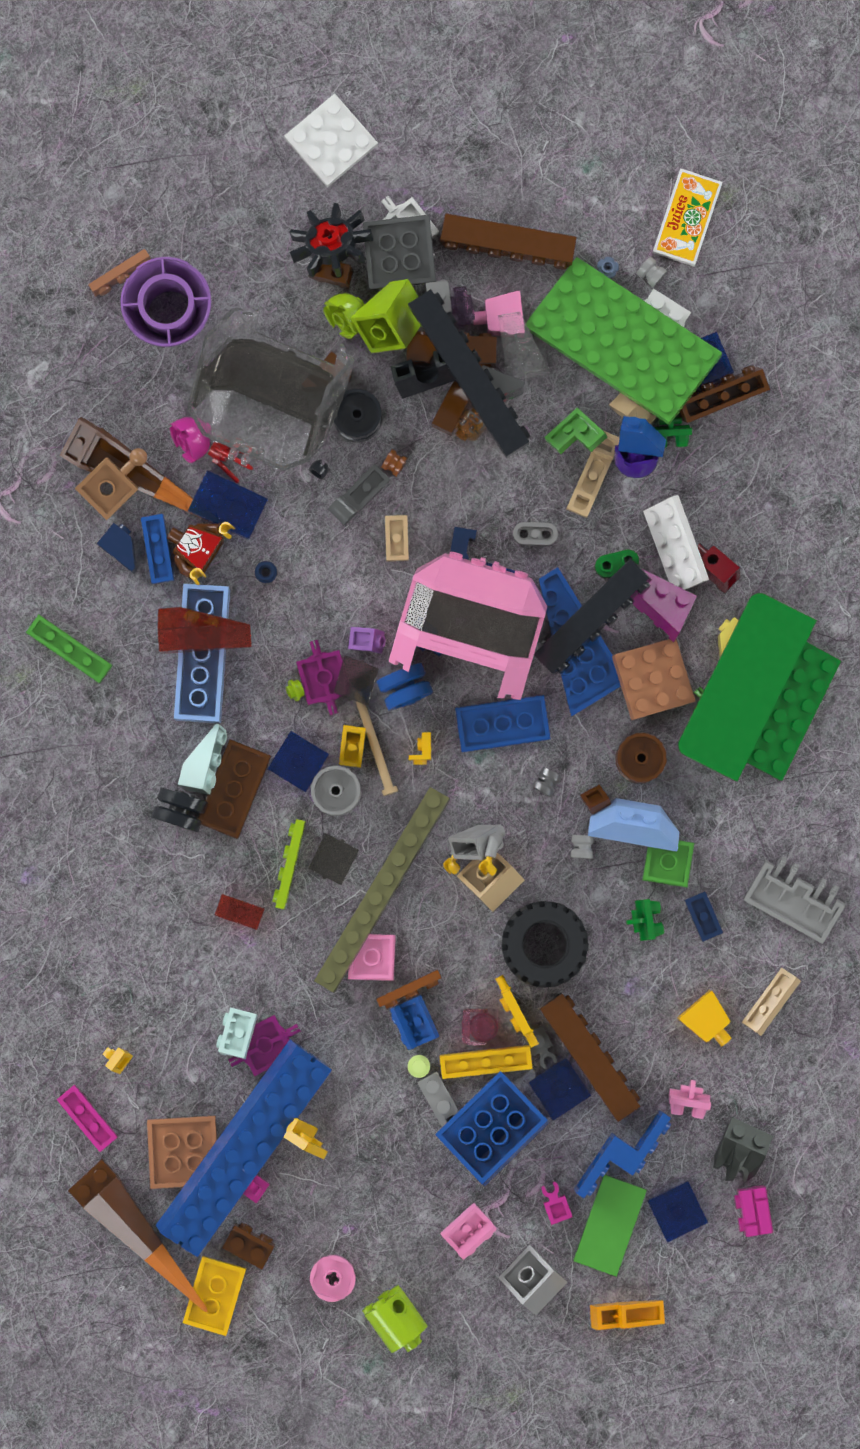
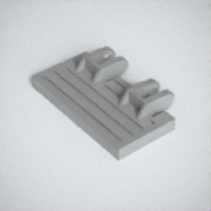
(793, 902)

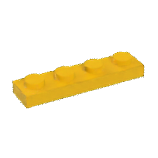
(486, 1061)

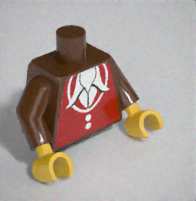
(198, 547)

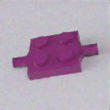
(320, 676)
(266, 1044)

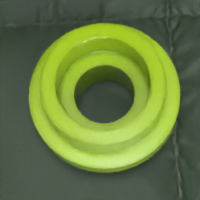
(295, 690)

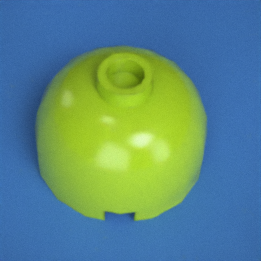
(339, 311)

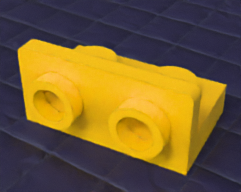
(302, 1135)

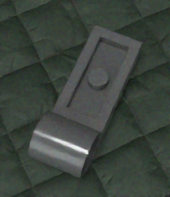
(359, 494)

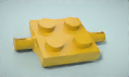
(510, 1004)

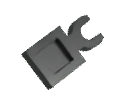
(542, 1047)

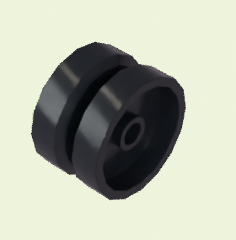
(370, 418)
(179, 809)

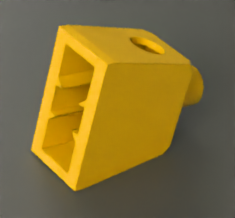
(707, 1019)

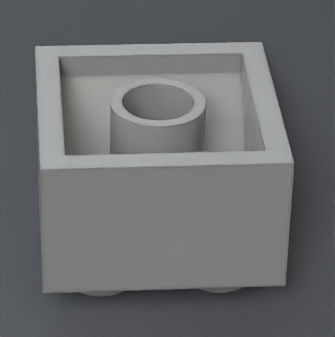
(532, 1280)

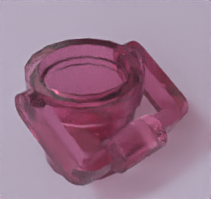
(482, 1027)

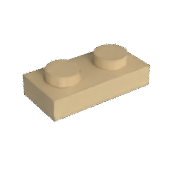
(396, 538)

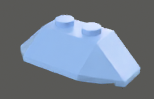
(635, 824)

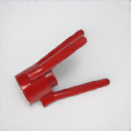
(220, 453)

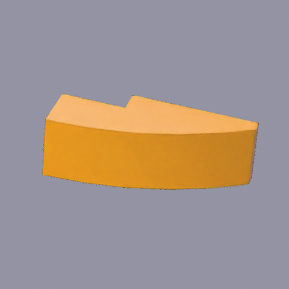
(627, 1314)

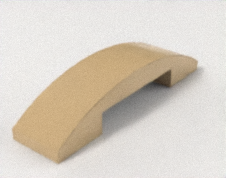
(593, 476)

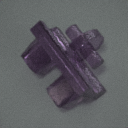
(462, 306)

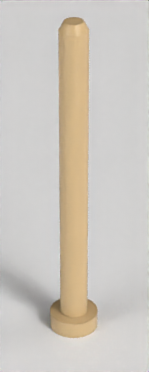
(376, 750)

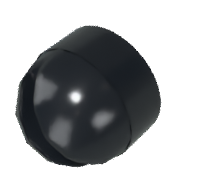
(318, 469)

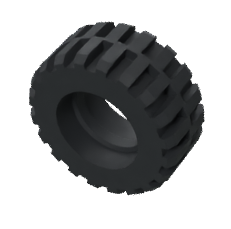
(575, 937)

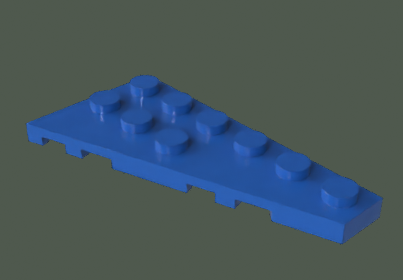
(594, 671)

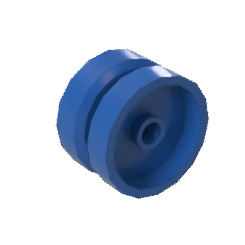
(406, 690)

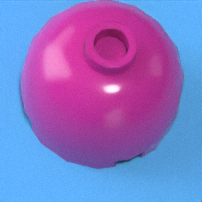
(188, 436)

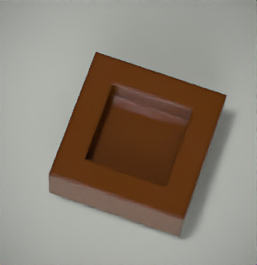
(595, 799)

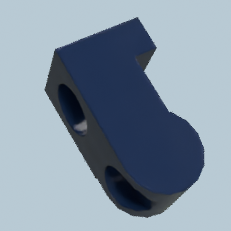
(461, 539)

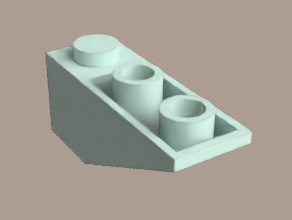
(201, 765)

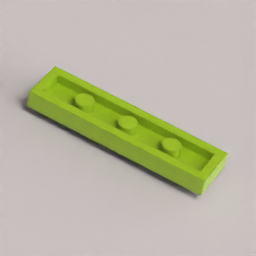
(290, 853)

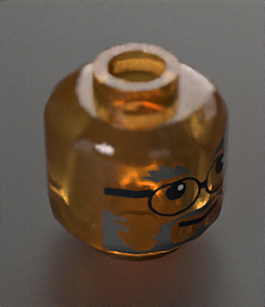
(469, 426)

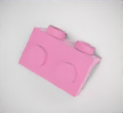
(469, 1231)

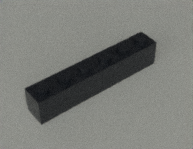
(593, 617)

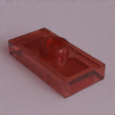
(239, 911)

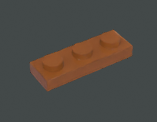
(409, 990)

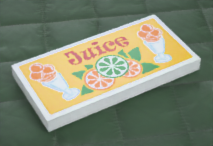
(687, 217)

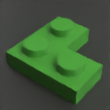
(576, 427)

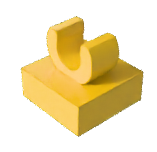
(117, 1059)

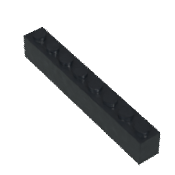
(469, 374)

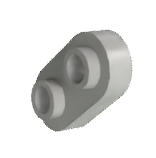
(535, 532)

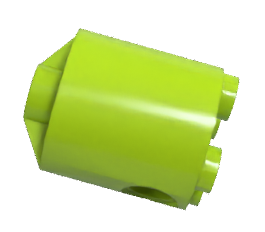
(396, 1320)

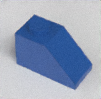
(640, 437)

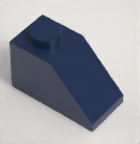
(119, 545)

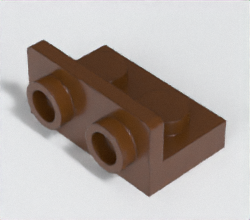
(249, 1245)

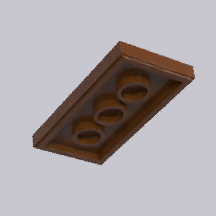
(235, 788)

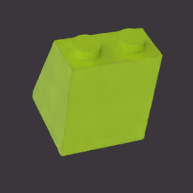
(386, 318)

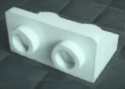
(237, 1033)

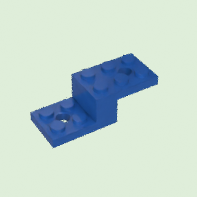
(623, 1154)

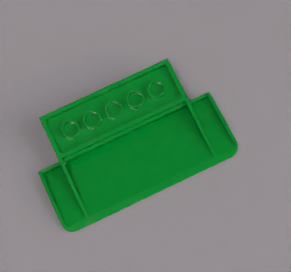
(760, 693)

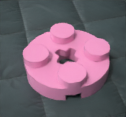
(340, 1288)

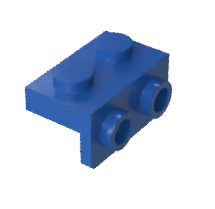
(414, 1022)

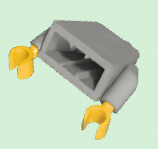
(476, 844)

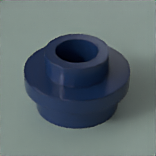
(266, 565)

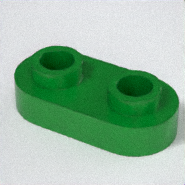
(616, 561)

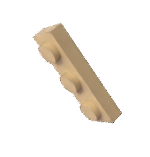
(771, 1001)

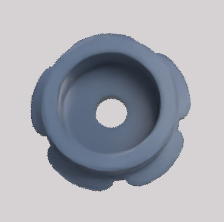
(608, 261)

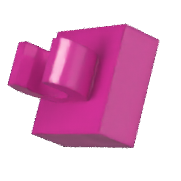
(256, 1189)

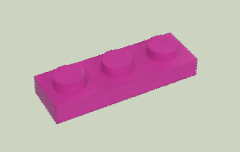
(87, 1118)

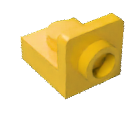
(423, 745)

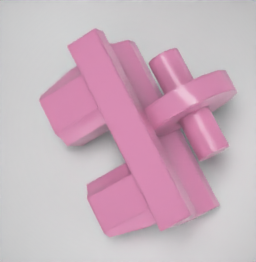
(690, 1097)

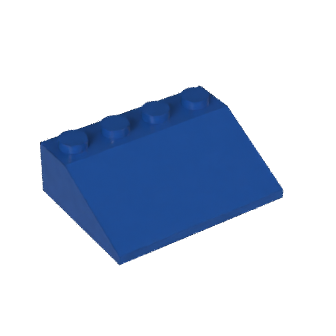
(492, 1128)

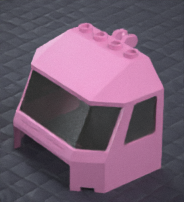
(473, 616)

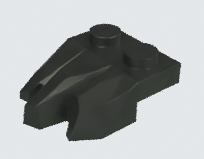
(741, 1150)

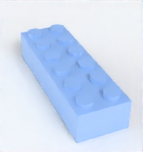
(202, 672)

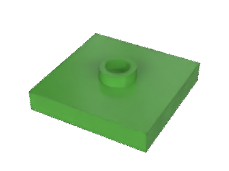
(669, 866)

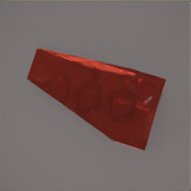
(194, 631)

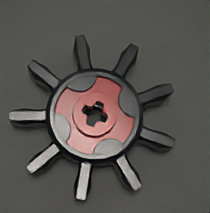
(330, 241)

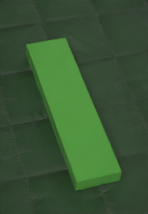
(69, 649)

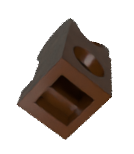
(326, 274)

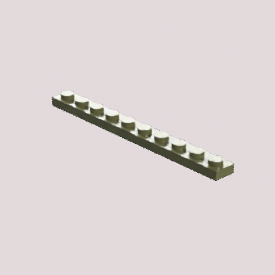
(382, 890)

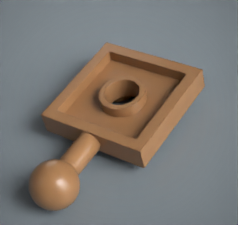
(122, 486)

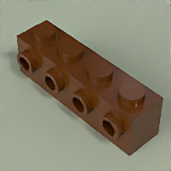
(725, 393)

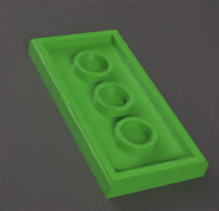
(610, 1225)

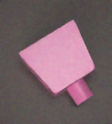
(497, 306)

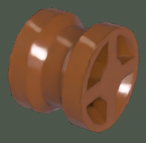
(394, 463)

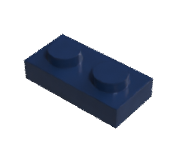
(703, 916)

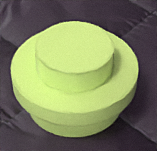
(418, 1066)

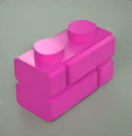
(754, 1211)

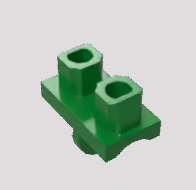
(680, 432)
(643, 919)

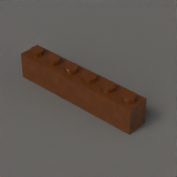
(508, 241)
(589, 1057)

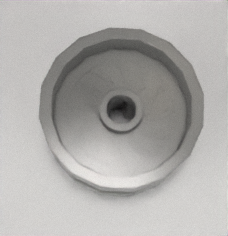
(340, 778)

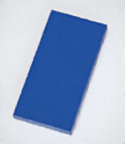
(502, 723)

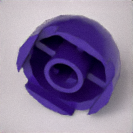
(634, 464)

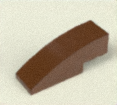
(450, 410)

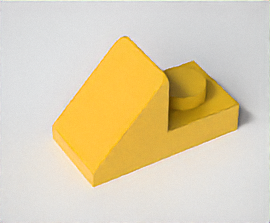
(352, 746)

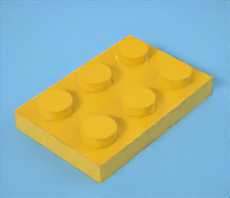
(218, 1288)

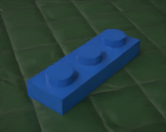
(157, 549)

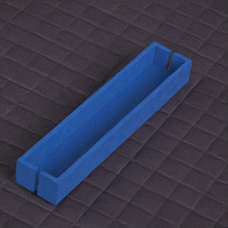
(243, 1148)

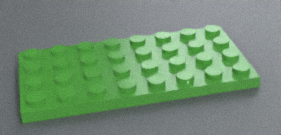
(623, 340)

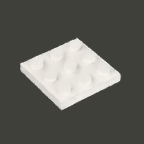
(331, 140)

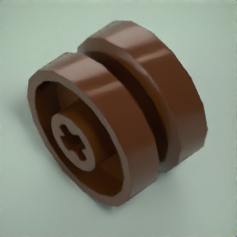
(637, 771)

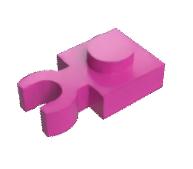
(556, 1207)

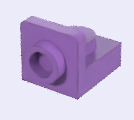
(366, 639)

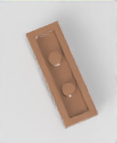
(118, 274)

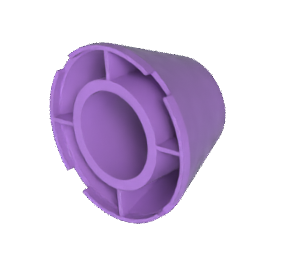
(155, 278)

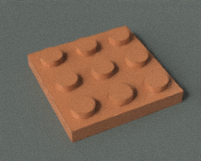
(653, 678)
(178, 1148)

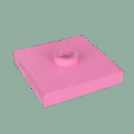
(375, 959)

